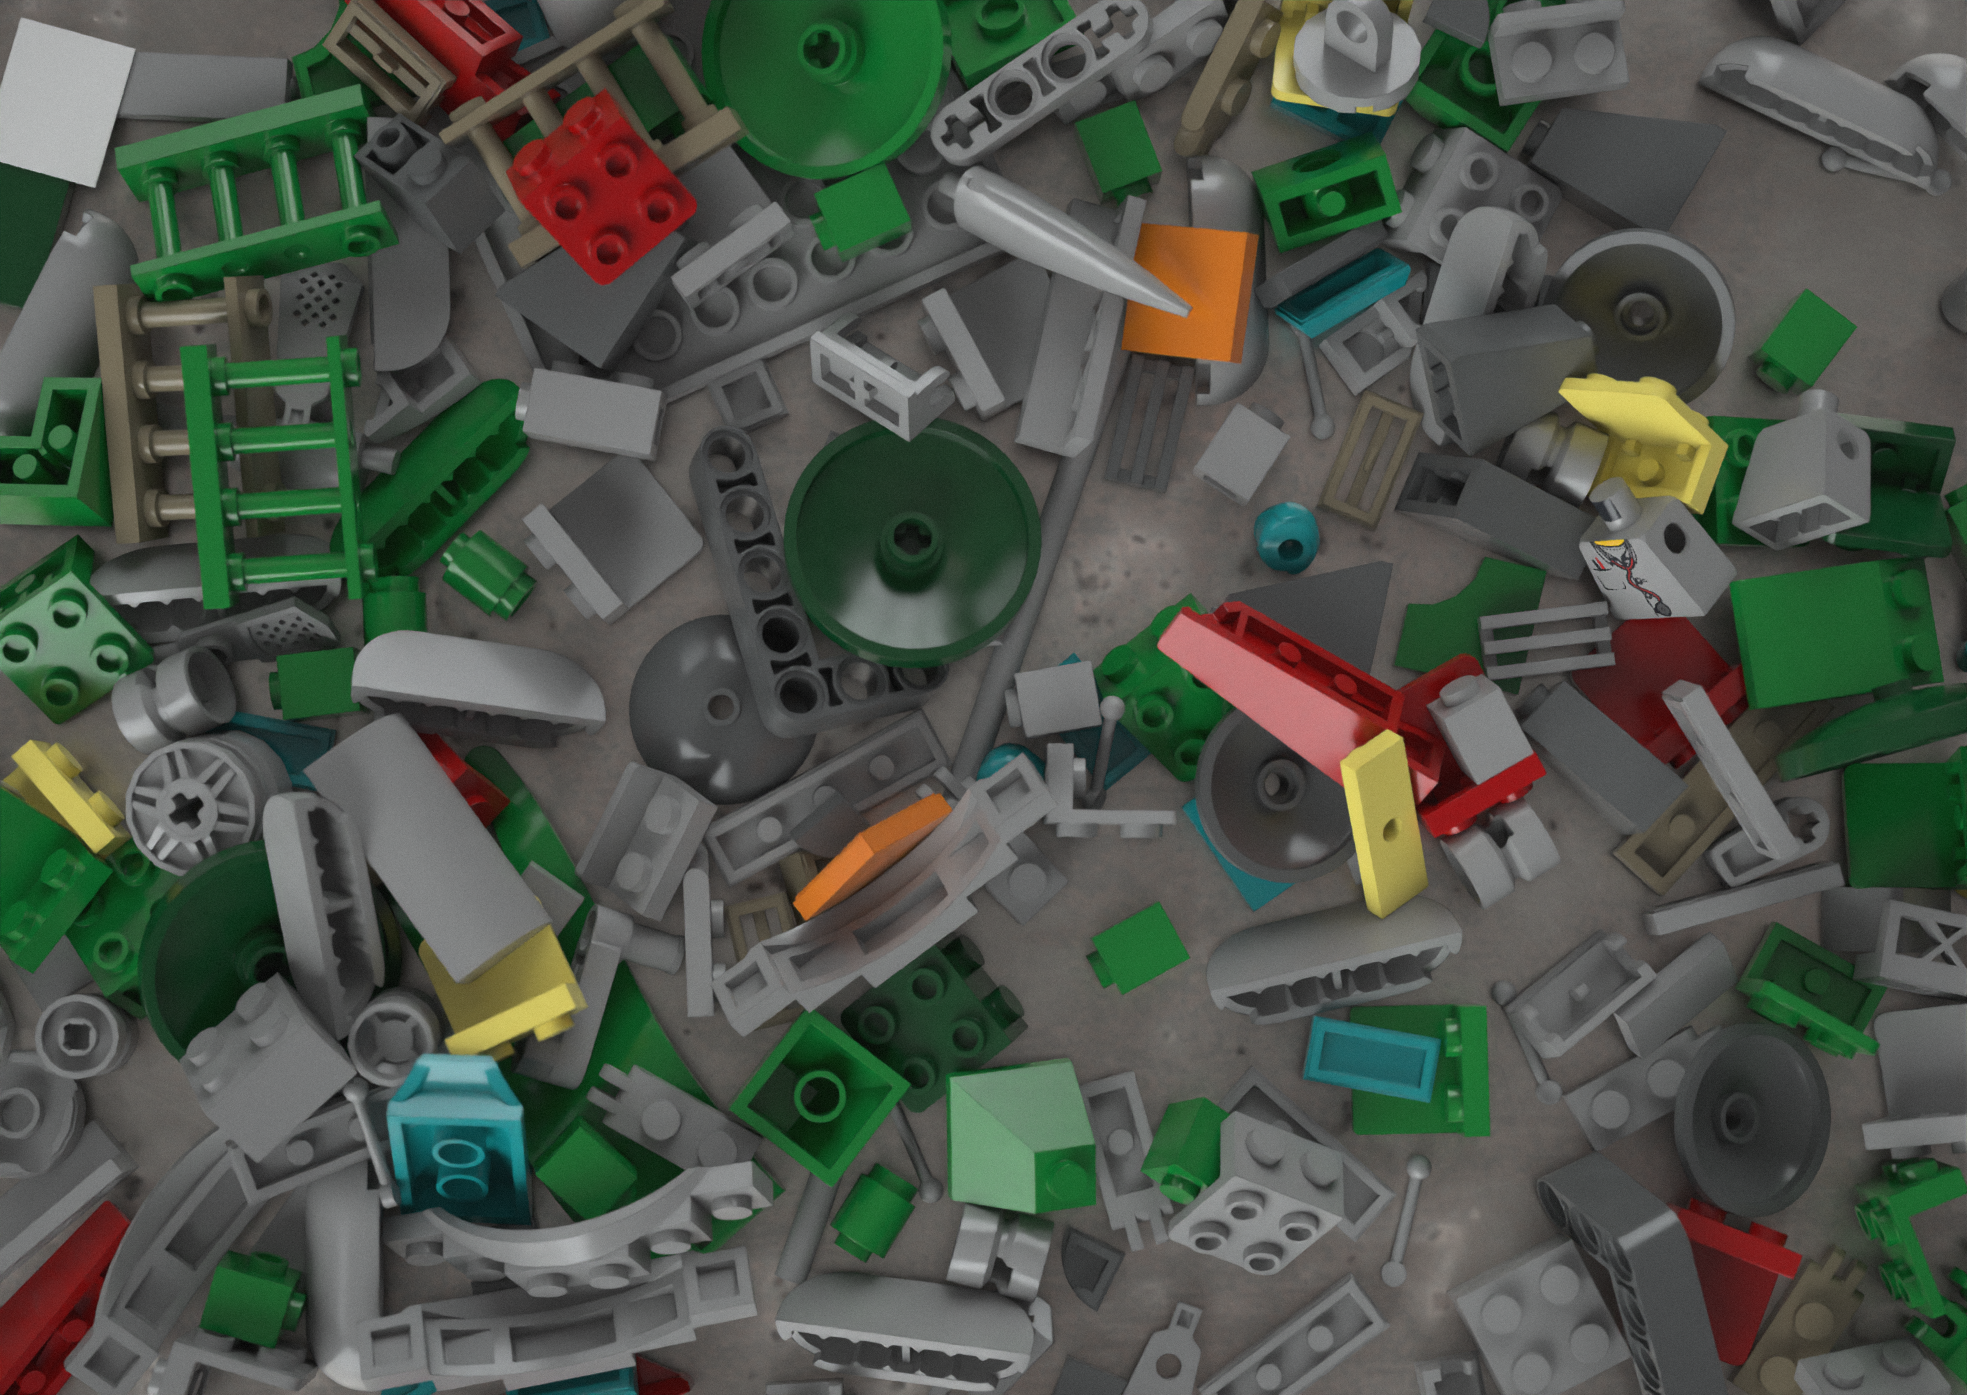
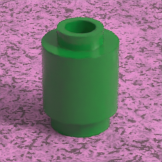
(487, 575)
(392, 606)
(874, 1213)

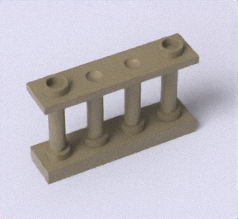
(705, 127)
(130, 403)

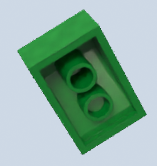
(1835, 631)

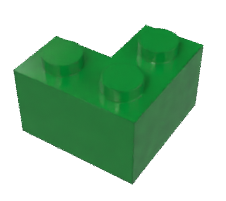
(64, 465)

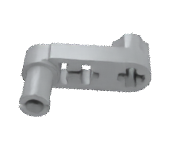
(602, 945)

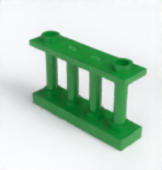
(241, 146)
(218, 442)

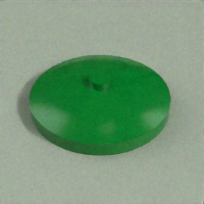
(827, 79)

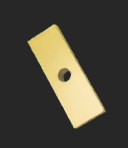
(1384, 823)

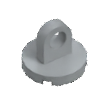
(1356, 56)

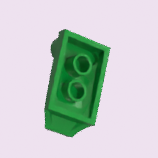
(1460, 87)

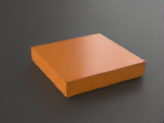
(1212, 275)
(871, 855)

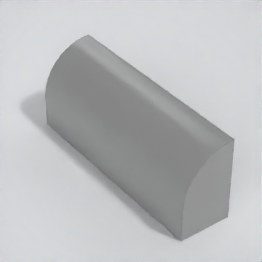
(429, 847)

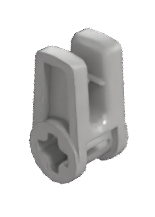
(1735, 859)

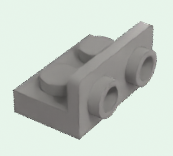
(1557, 50)
(646, 839)

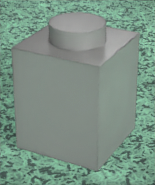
(1242, 452)
(1054, 700)
(1479, 727)

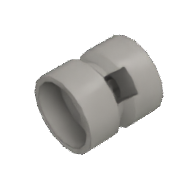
(1555, 456)
(177, 697)
(1499, 851)
(394, 1033)
(85, 1036)
(1000, 1251)

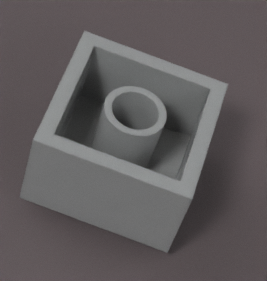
(265, 1067)
(1540, 1321)

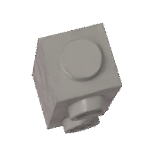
(592, 412)

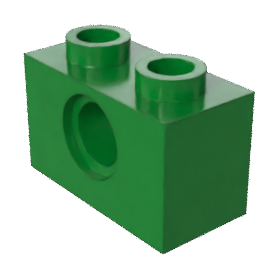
(1326, 191)

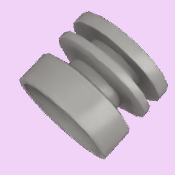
(222, 768)

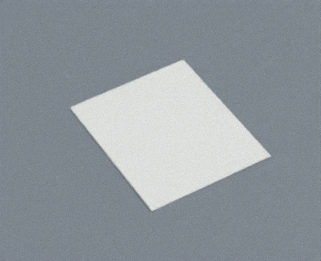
(60, 101)

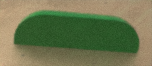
(442, 478)

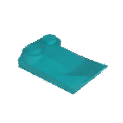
(460, 1141)

